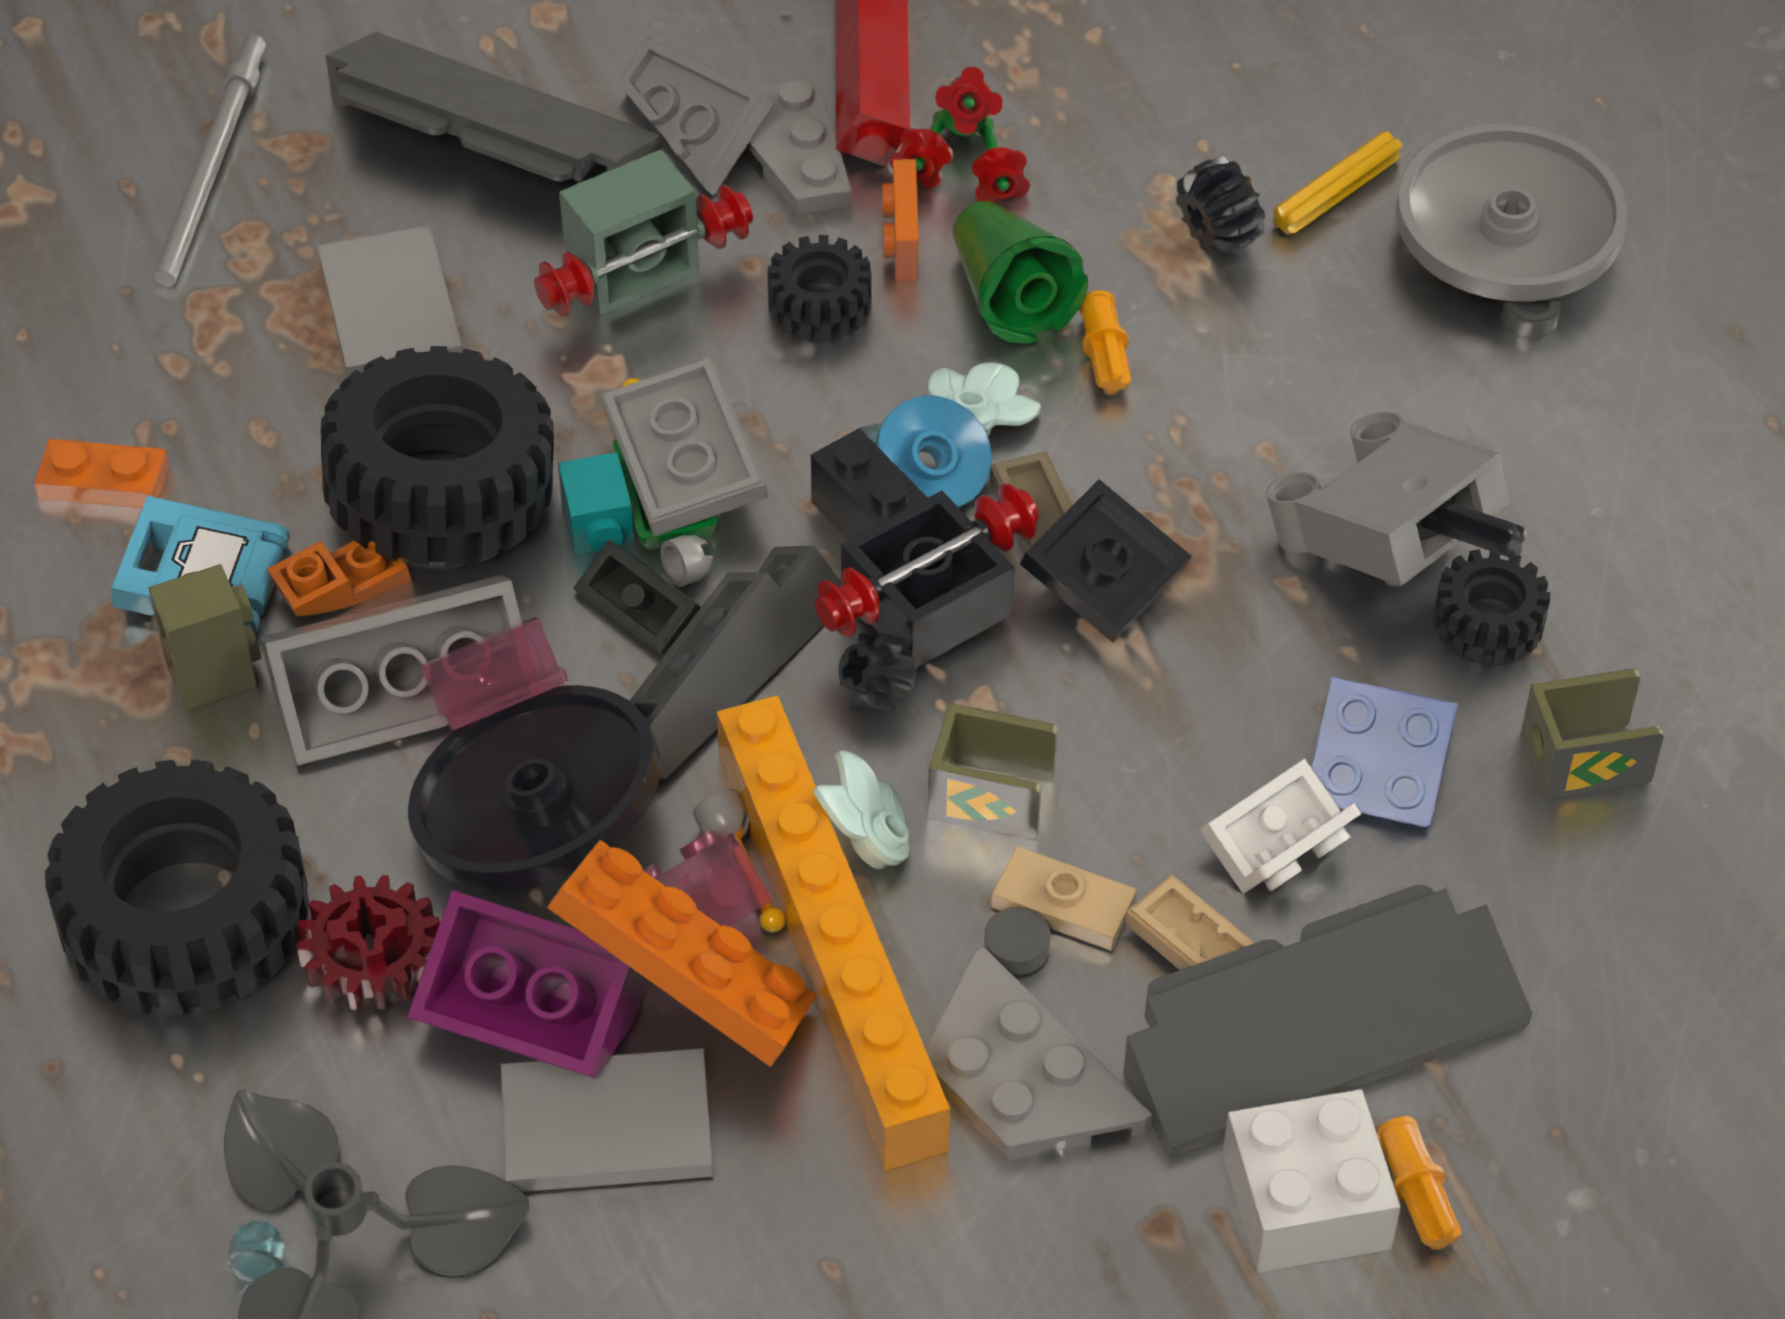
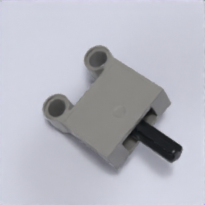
(1399, 504)

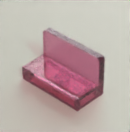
(492, 674)

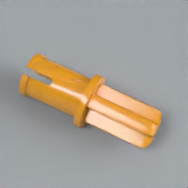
(1105, 341)
(1418, 1182)

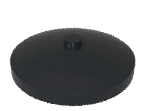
(534, 788)

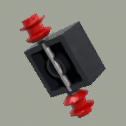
(931, 572)

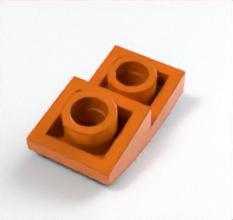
(327, 581)

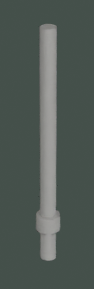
(238, 85)

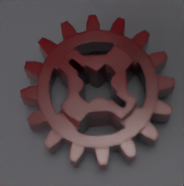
(336, 945)

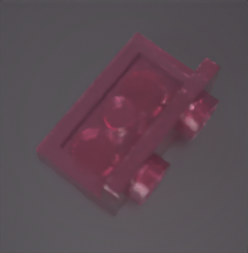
(717, 878)

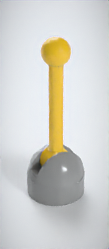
(725, 815)

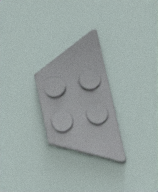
(1022, 1071)

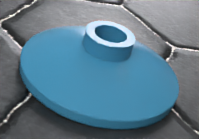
(949, 436)

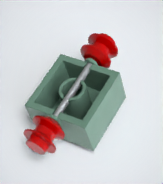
(635, 234)

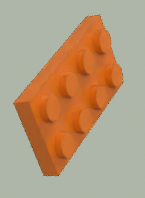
(684, 951)

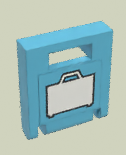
(195, 541)

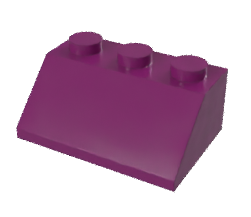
(526, 986)

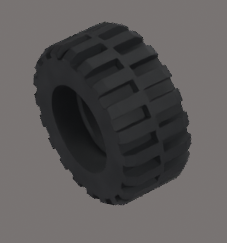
(437, 507)
(191, 952)

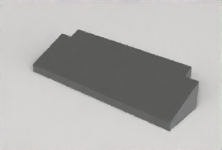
(482, 109)
(1321, 1015)

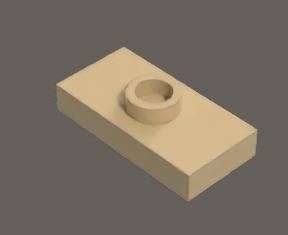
(1065, 896)
(1183, 925)

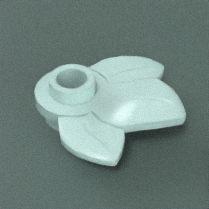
(987, 393)
(866, 812)

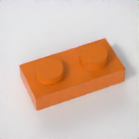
(901, 237)
(100, 473)

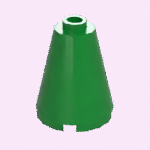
(1018, 272)

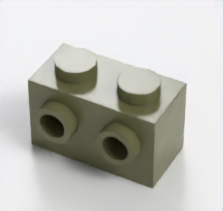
(205, 636)

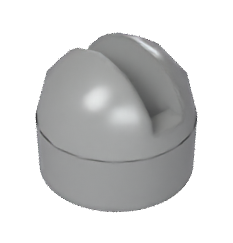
(685, 559)

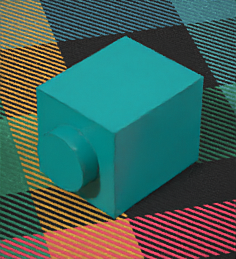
(596, 503)

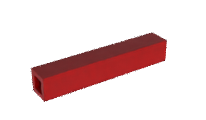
(871, 77)

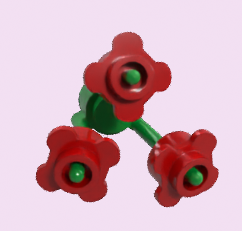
(965, 113)

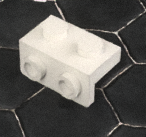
(1276, 826)

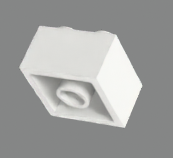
(1310, 1181)

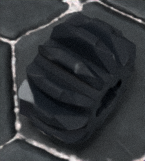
(1220, 207)

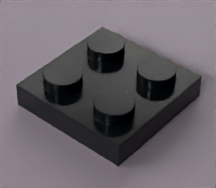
(1105, 560)

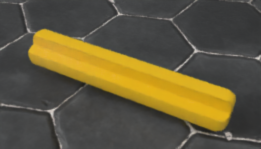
(1337, 182)

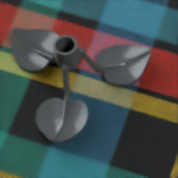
(285, 1147)

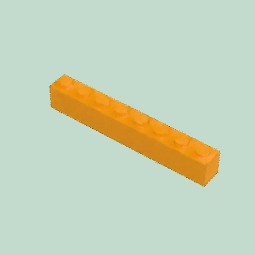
(834, 936)

